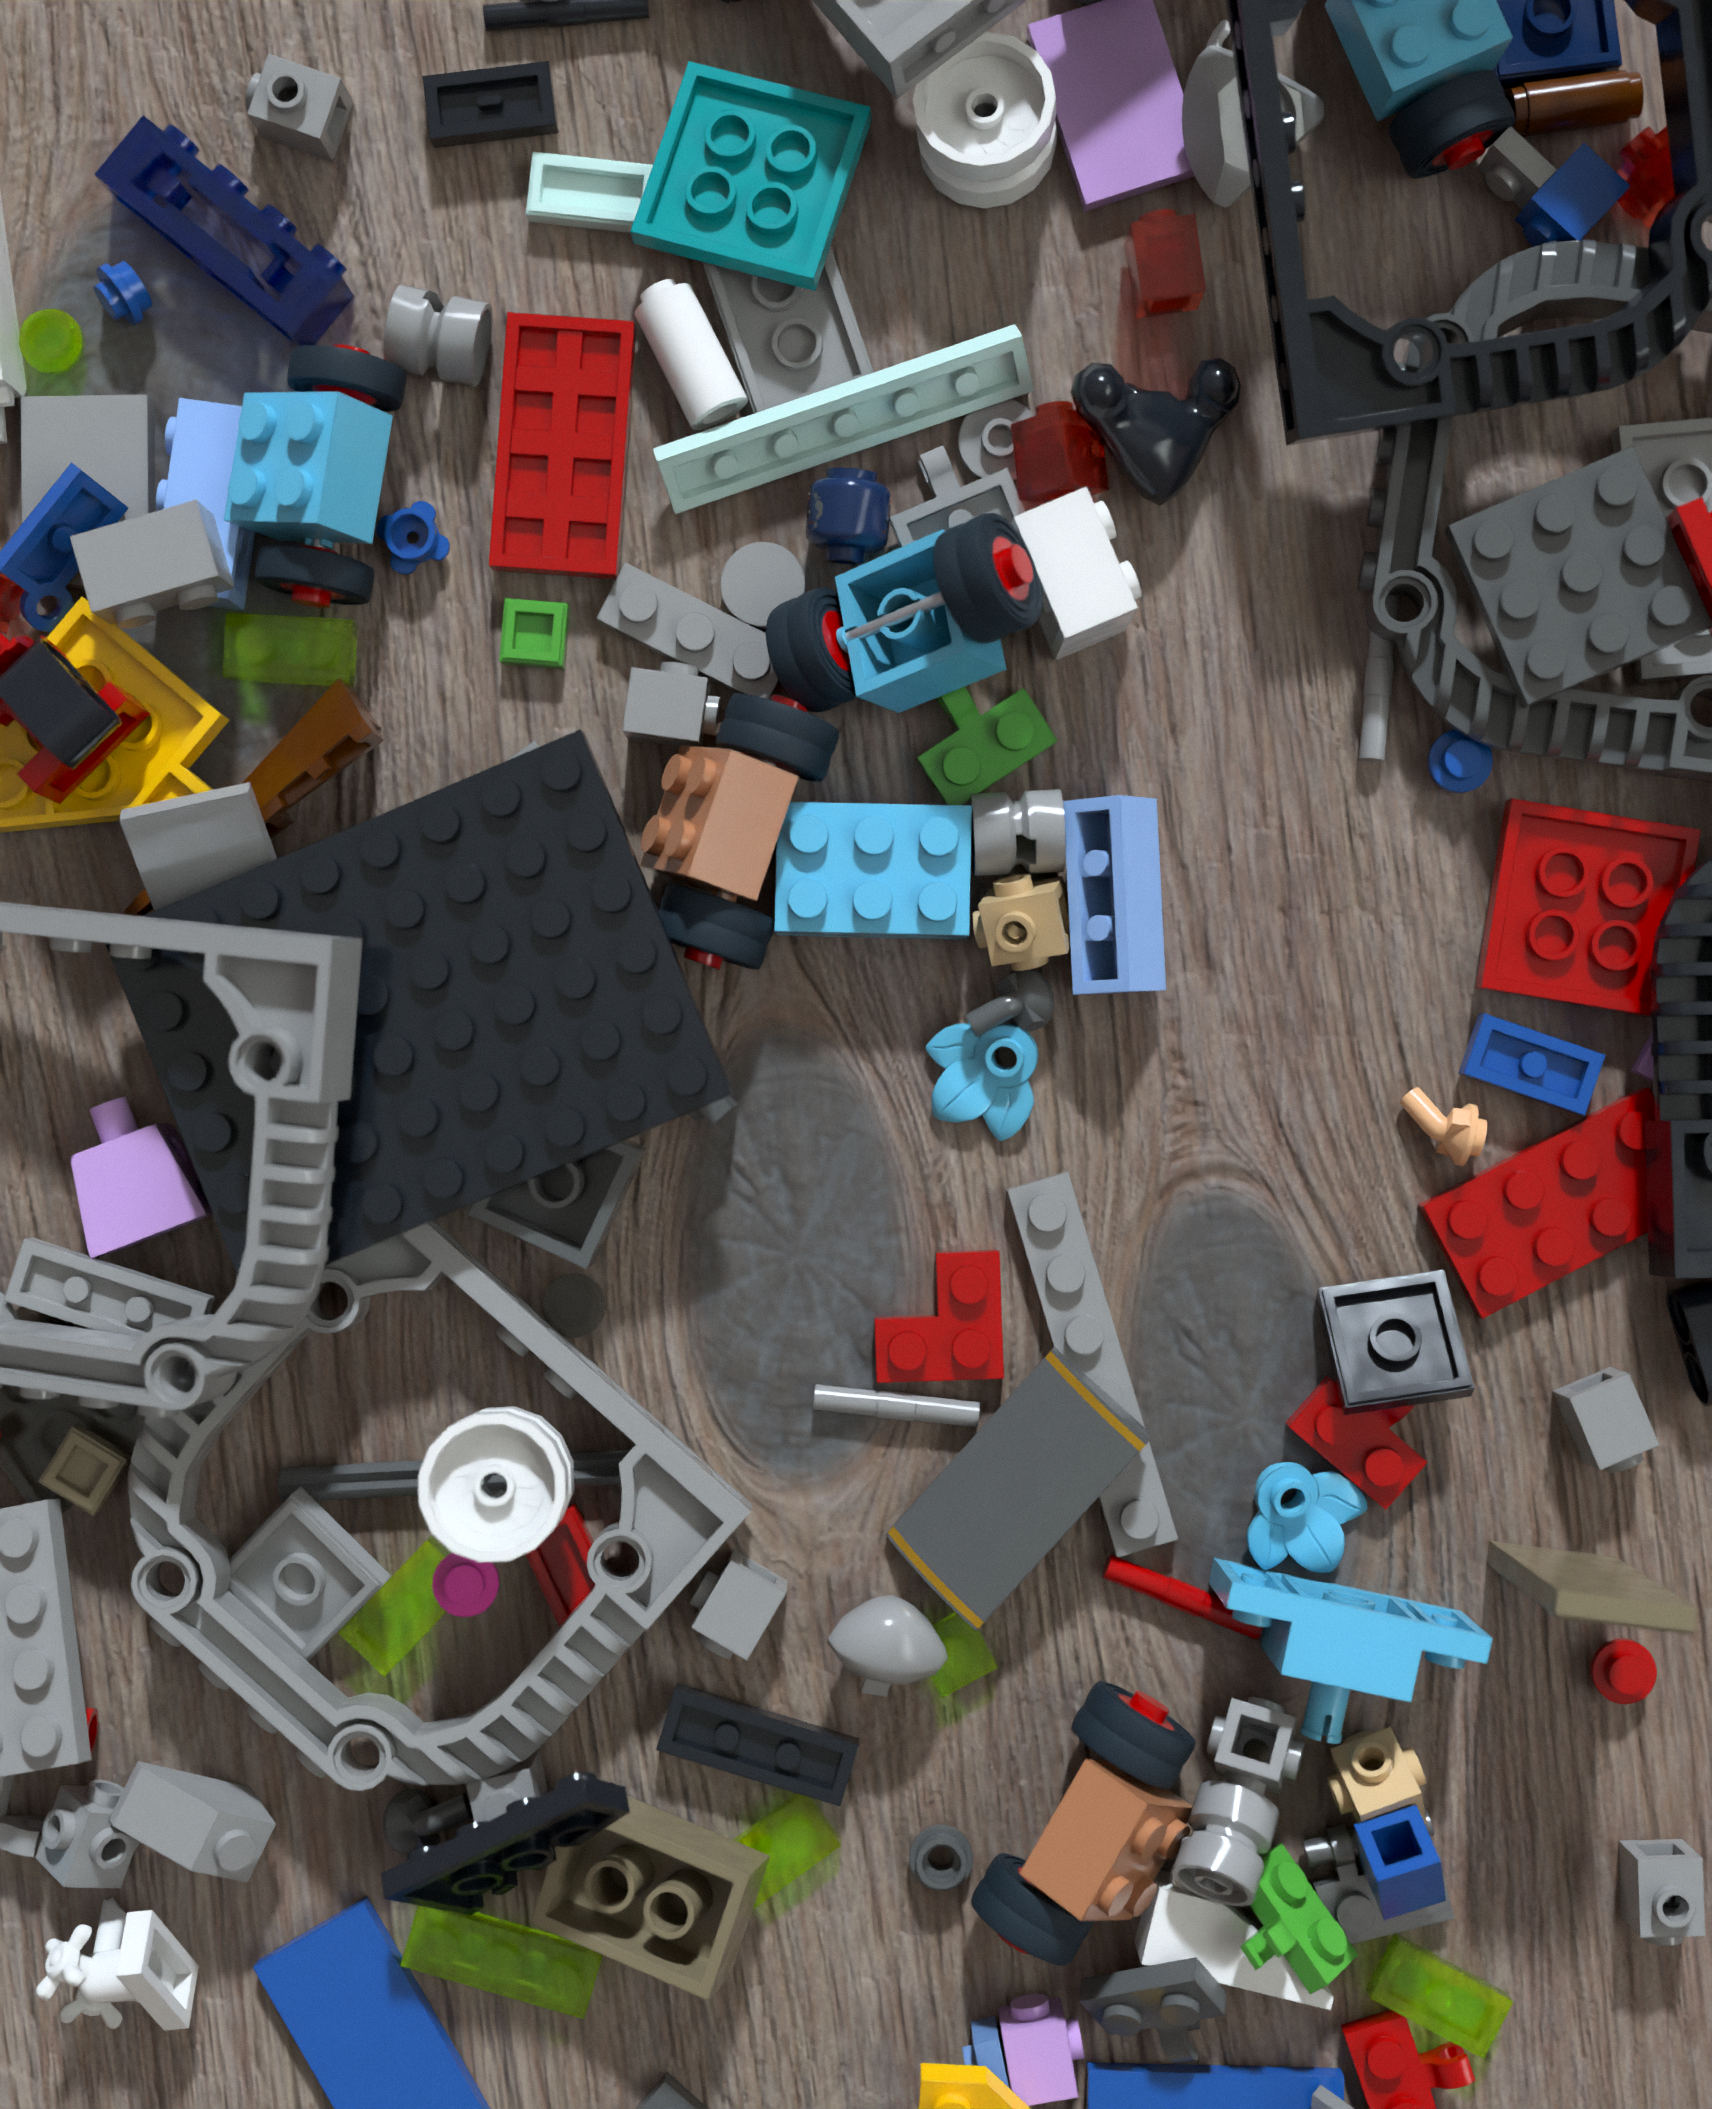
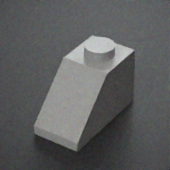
(194, 1820)

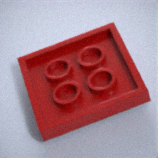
(1580, 904)

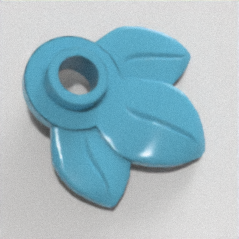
(977, 1083)
(1306, 1524)

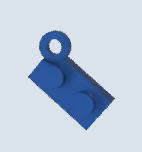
(41, 551)

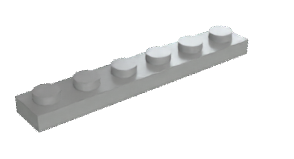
(1086, 1335)

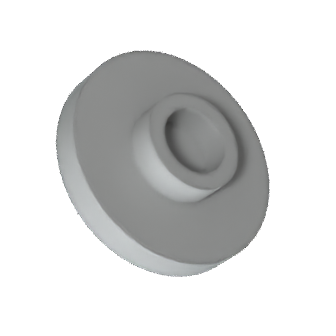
(987, 438)
(759, 580)

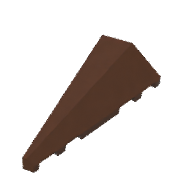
(313, 752)

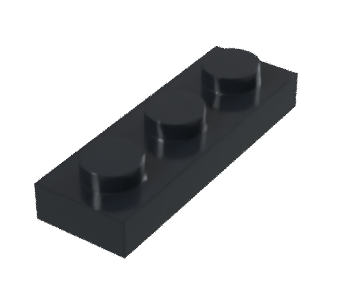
(758, 1744)

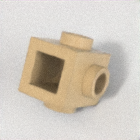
(1023, 921)
(1375, 1776)

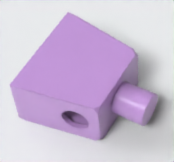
(134, 1181)

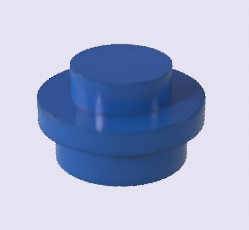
(122, 292)
(1459, 762)

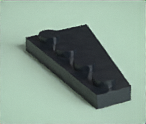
(492, 1852)

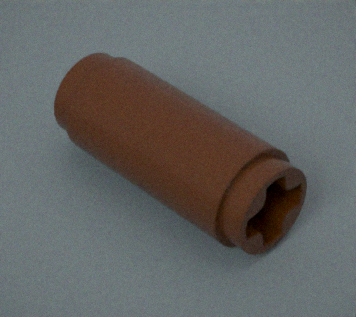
(1576, 102)

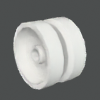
(987, 122)
(461, 1462)

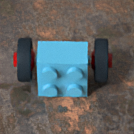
(315, 471)

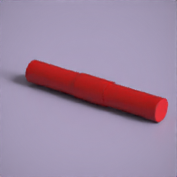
(1175, 1594)

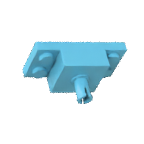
(1344, 1637)

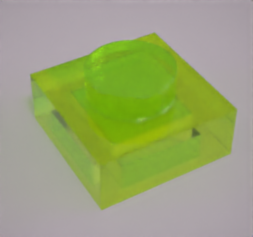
(966, 1652)

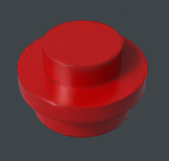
(1623, 1671)

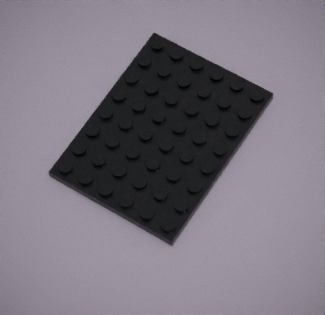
(503, 1003)

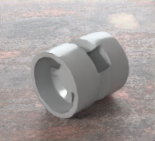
(438, 335)
(1018, 832)
(1228, 1836)

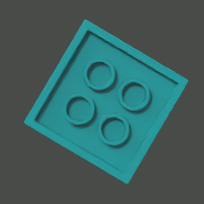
(751, 175)

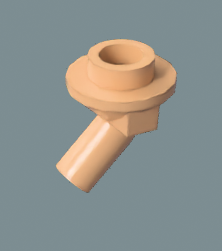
(1457, 1135)

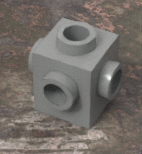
(1259, 1723)
(79, 1840)

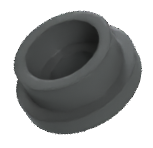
(941, 1876)

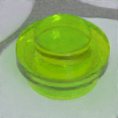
(51, 341)

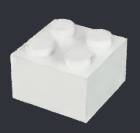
(1080, 578)

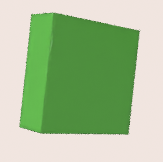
(534, 633)

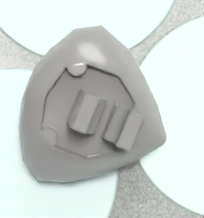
(887, 1644)

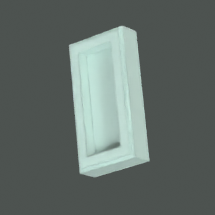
(585, 191)

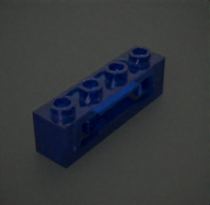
(148, 166)

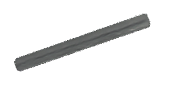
(401, 1477)

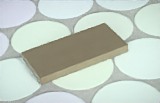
(1591, 1588)

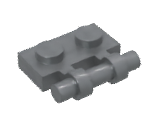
(1349, 1893)

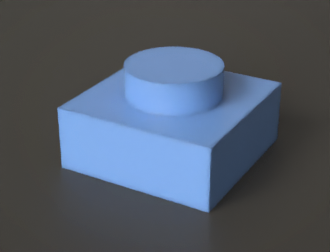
(986, 2048)

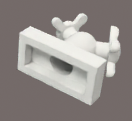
(130, 1962)

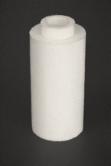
(689, 354)

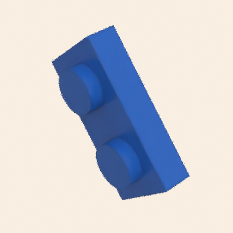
(1531, 1064)

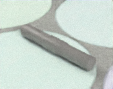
(1378, 692)
(896, 1405)

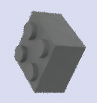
(568, 1207)

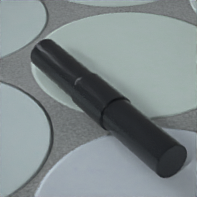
(561, 13)

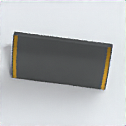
(1017, 1487)

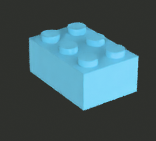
(874, 871)

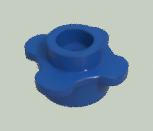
(395, 531)

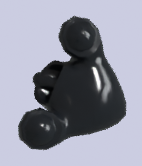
(1153, 433)

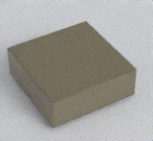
(85, 1469)

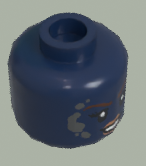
(848, 514)

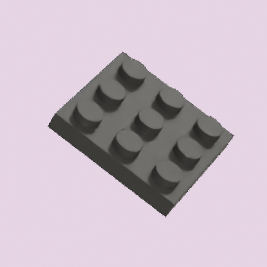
(1578, 577)

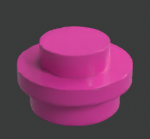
(465, 1585)

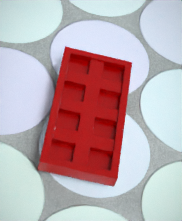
(562, 445)
(1547, 1206)

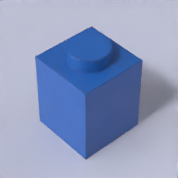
(1572, 199)
(1400, 1862)

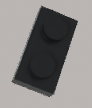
(490, 104)

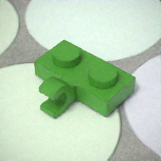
(984, 744)
(1296, 1925)

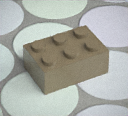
(656, 1897)

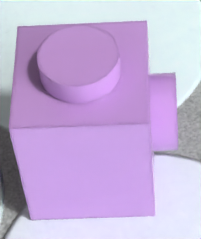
(1040, 2048)

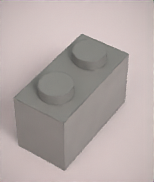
(152, 564)

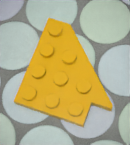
(146, 765)

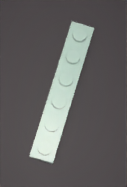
(844, 419)

